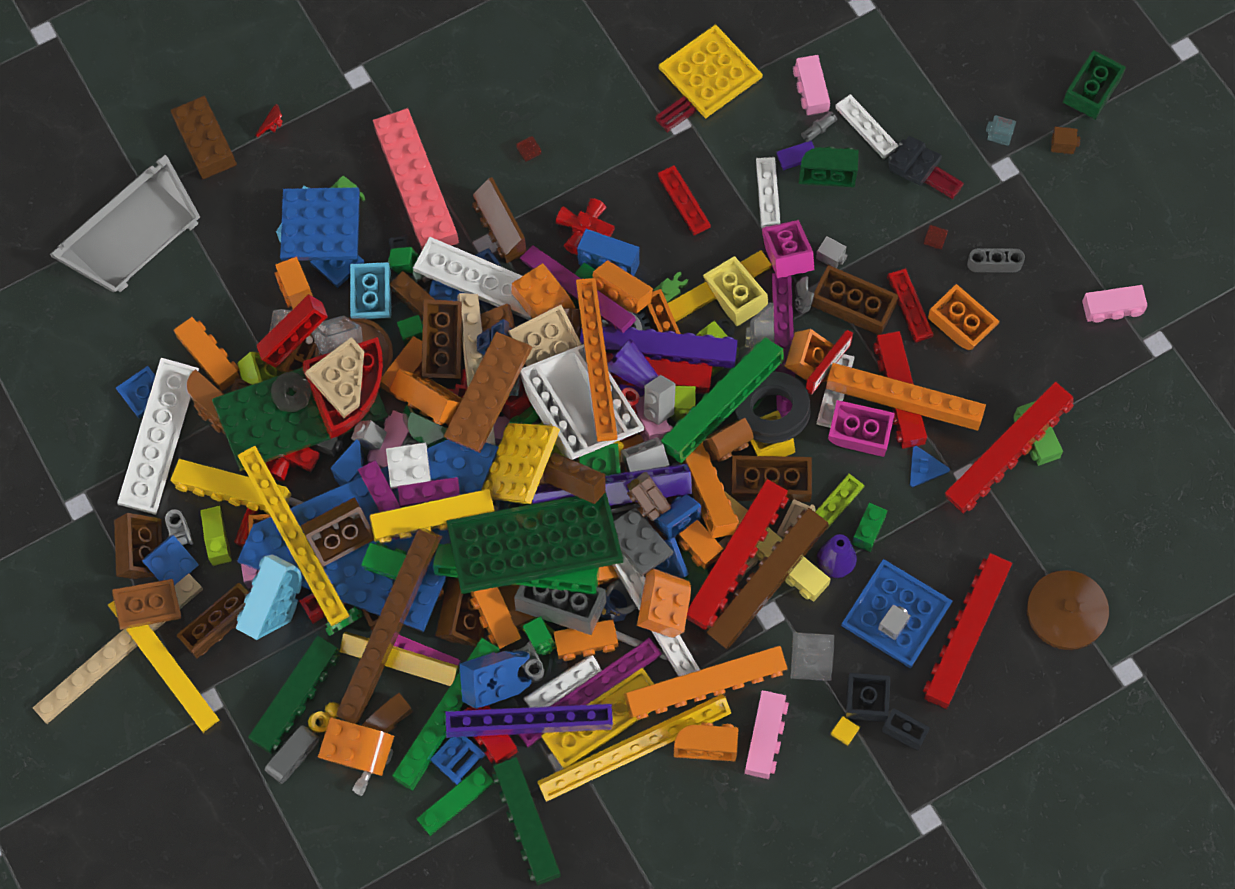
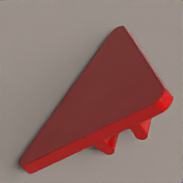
(273, 117)

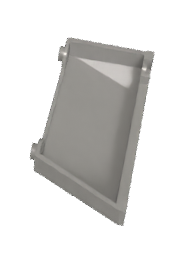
(130, 228)

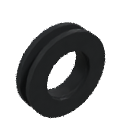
(786, 427)

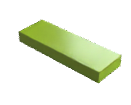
(839, 499)

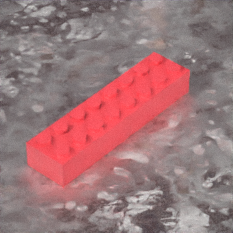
(415, 178)

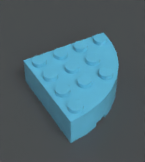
(271, 598)

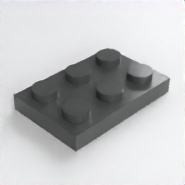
(640, 542)

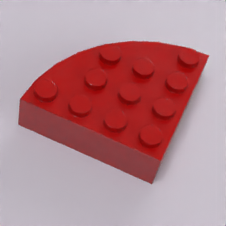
(370, 386)

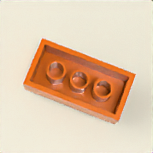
(426, 396)

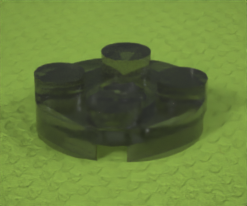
(297, 383)

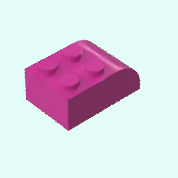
(788, 249)
(861, 428)

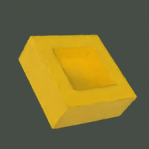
(845, 730)

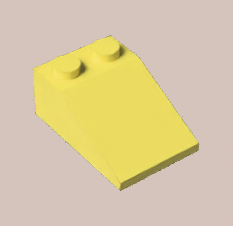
(736, 290)

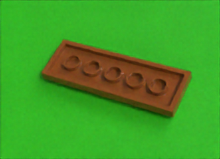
(488, 392)

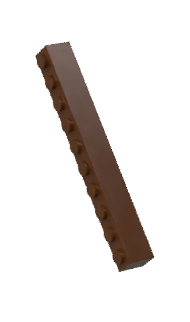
(388, 625)

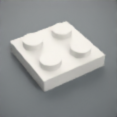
(408, 465)

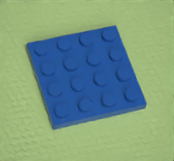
(320, 224)
(894, 586)

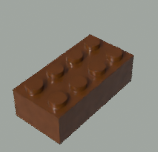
(203, 137)
(854, 300)
(790, 473)

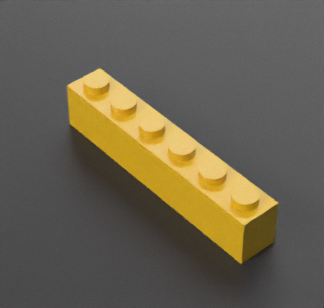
(220, 485)
(428, 515)

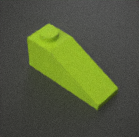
(215, 536)

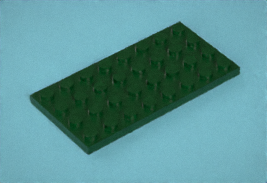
(254, 420)
(533, 542)

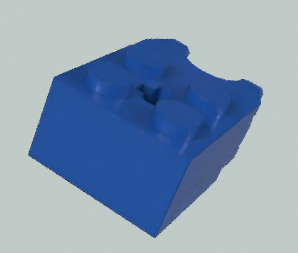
(492, 678)

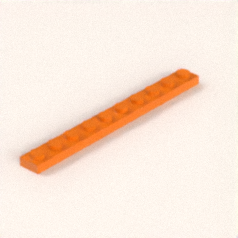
(596, 360)

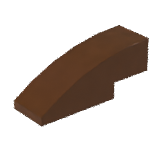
(389, 715)

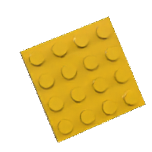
(710, 71)
(520, 462)

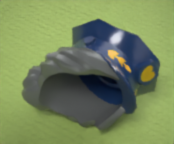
(617, 602)

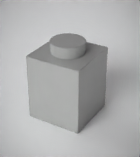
(831, 252)
(369, 435)
(894, 621)

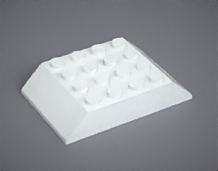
(563, 399)

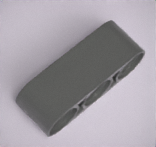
(1002, 255)
(292, 754)

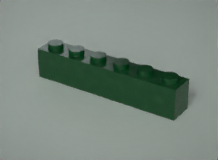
(294, 695)
(527, 821)

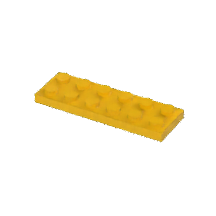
(575, 745)

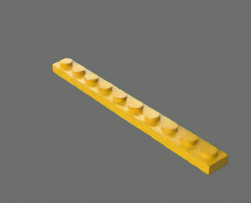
(293, 536)
(631, 748)

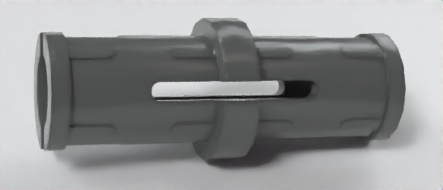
(819, 126)

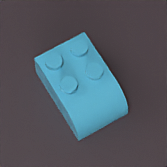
(370, 290)

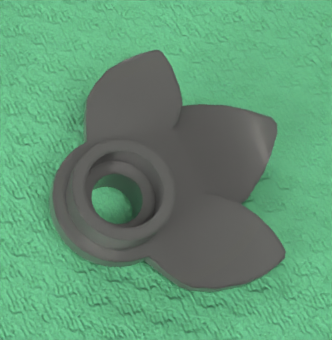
(803, 296)

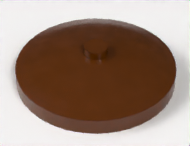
(1067, 610)

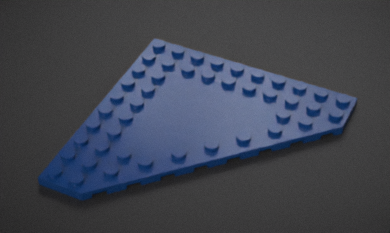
(346, 574)

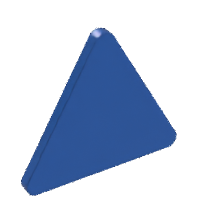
(925, 467)

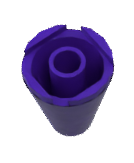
(632, 366)
(837, 557)

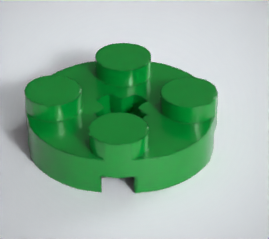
(353, 613)

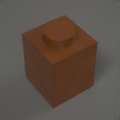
(1065, 140)

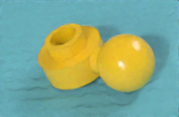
(324, 717)

